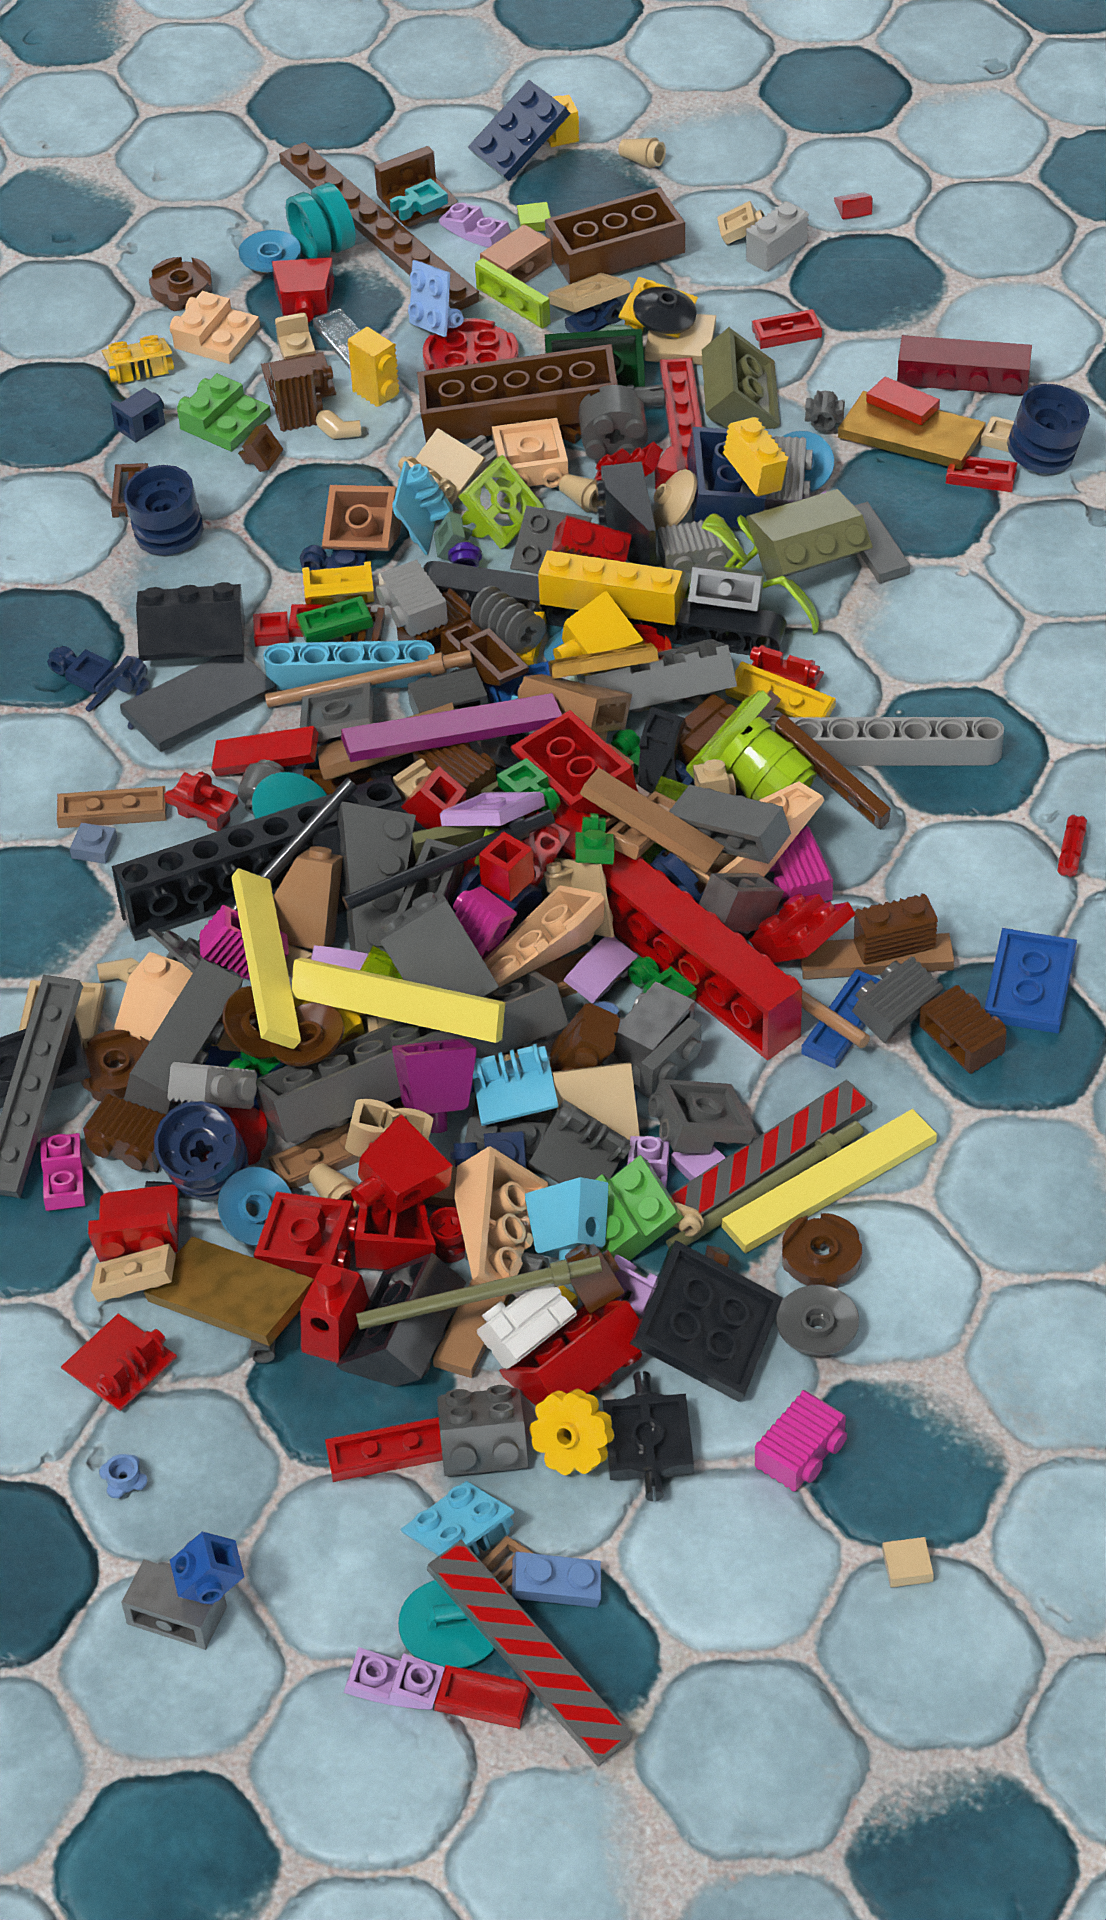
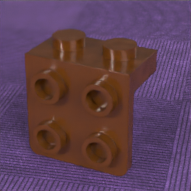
(404, 172)

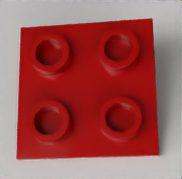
(120, 1361)

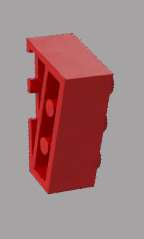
(391, 1238)

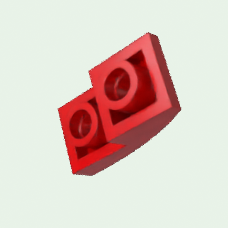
(648, 456)

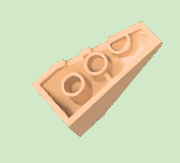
(798, 805)
(552, 930)
(150, 996)
(494, 1213)

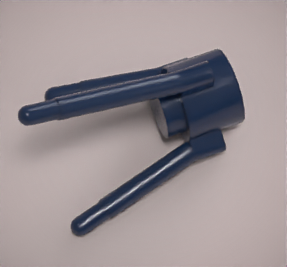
(126, 677)

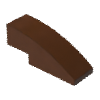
(490, 655)

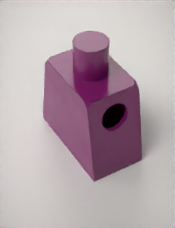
(435, 1077)

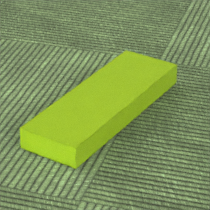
(512, 293)
(730, 729)

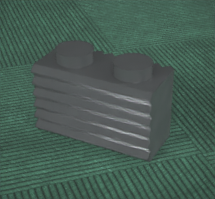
(458, 687)
(895, 998)

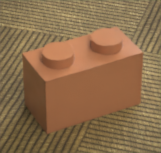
(521, 253)

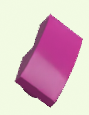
(62, 1171)

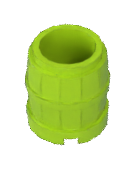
(765, 762)

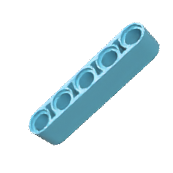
(314, 662)

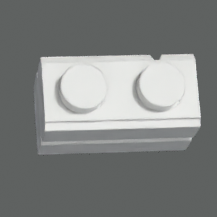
(524, 1323)

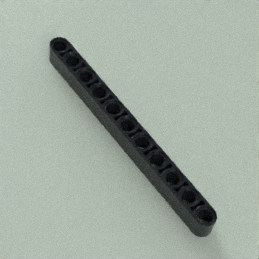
(695, 622)

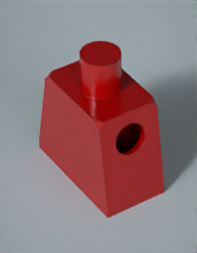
(304, 285)
(400, 1169)
(332, 1300)

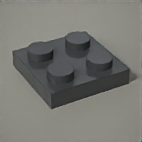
(337, 710)

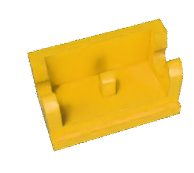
(338, 584)

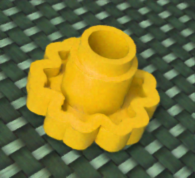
(571, 1432)

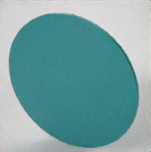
(282, 792)
(439, 1630)

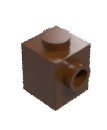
(597, 1288)

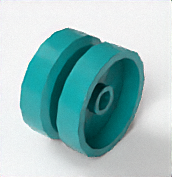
(321, 221)

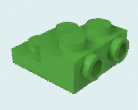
(221, 412)
(637, 1209)

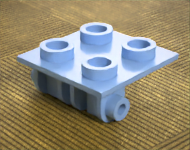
(430, 300)

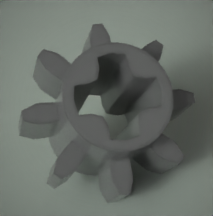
(824, 410)

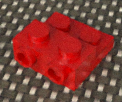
(800, 927)
(307, 1233)

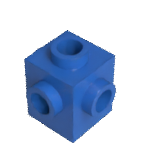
(206, 1568)

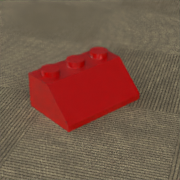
(569, 757)
(578, 1354)

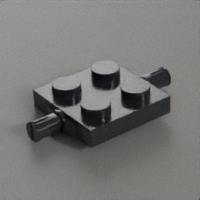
(649, 1436)

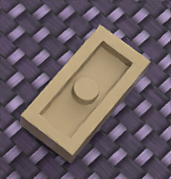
(133, 1273)

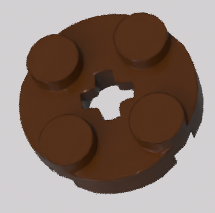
(193, 279)
(106, 1048)
(815, 1269)

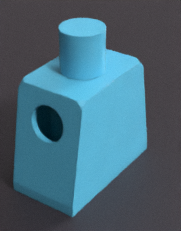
(568, 1216)

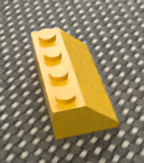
(637, 589)

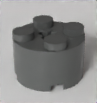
(612, 421)

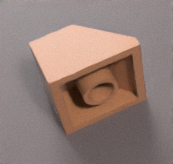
(360, 518)

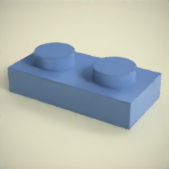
(556, 1579)

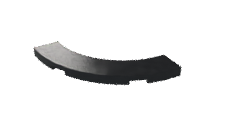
(659, 748)

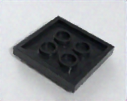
(706, 1321)

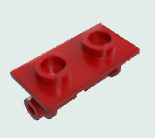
(793, 669)

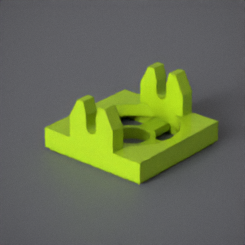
(515, 490)

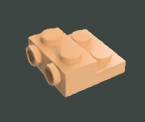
(212, 328)
(533, 450)

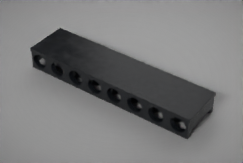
(195, 876)

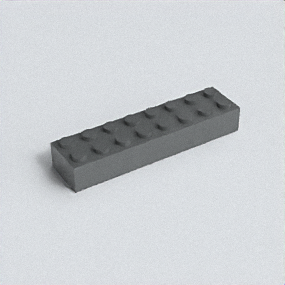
(325, 1092)

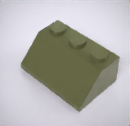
(739, 381)
(808, 534)

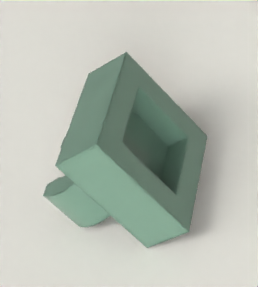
(450, 533)

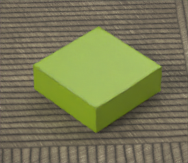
(533, 215)

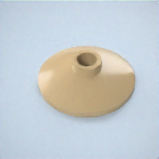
(674, 498)

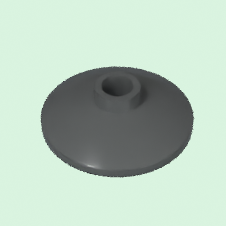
(817, 1307)

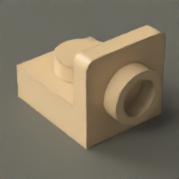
(734, 222)
(294, 336)

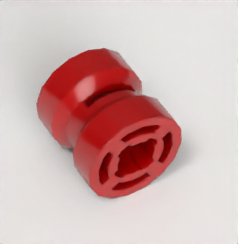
(447, 1234)

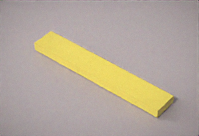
(265, 959)
(398, 1000)
(828, 1180)

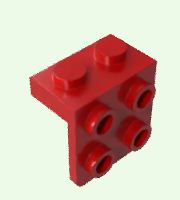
(135, 1221)

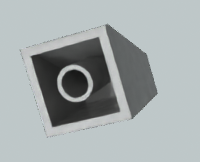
(434, 948)

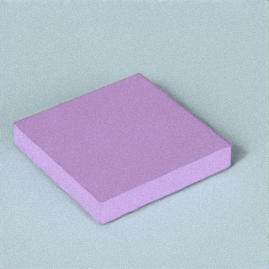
(492, 809)

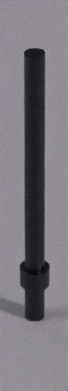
(516, 828)
(306, 832)

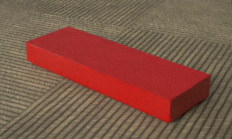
(283, 747)
(384, 1449)

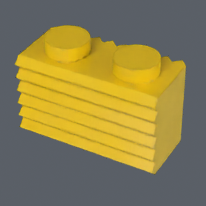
(373, 366)
(755, 456)

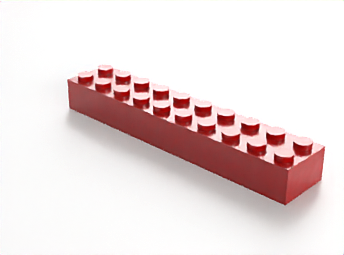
(676, 932)

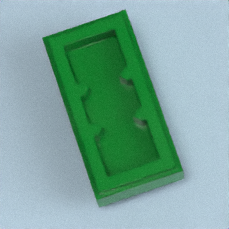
(334, 620)

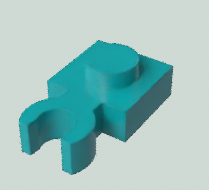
(421, 197)

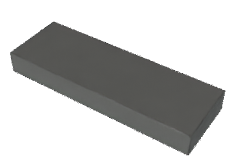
(885, 557)

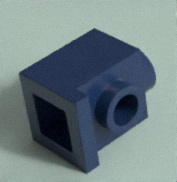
(138, 414)

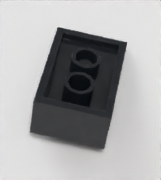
(628, 509)

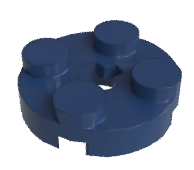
(677, 873)

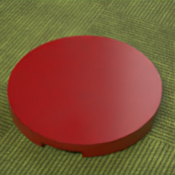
(468, 344)

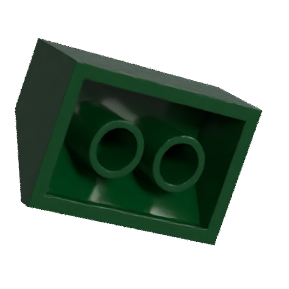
(626, 348)

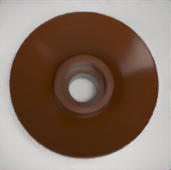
(237, 1016)
(320, 1034)

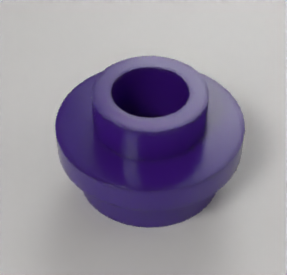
(465, 554)

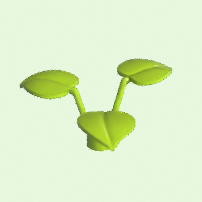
(719, 527)

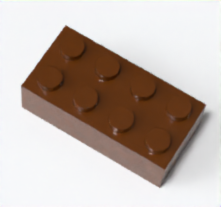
(616, 235)

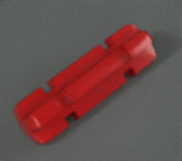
(1072, 845)

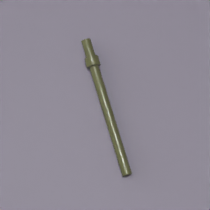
(824, 1148)
(558, 1273)

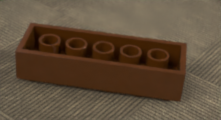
(477, 396)

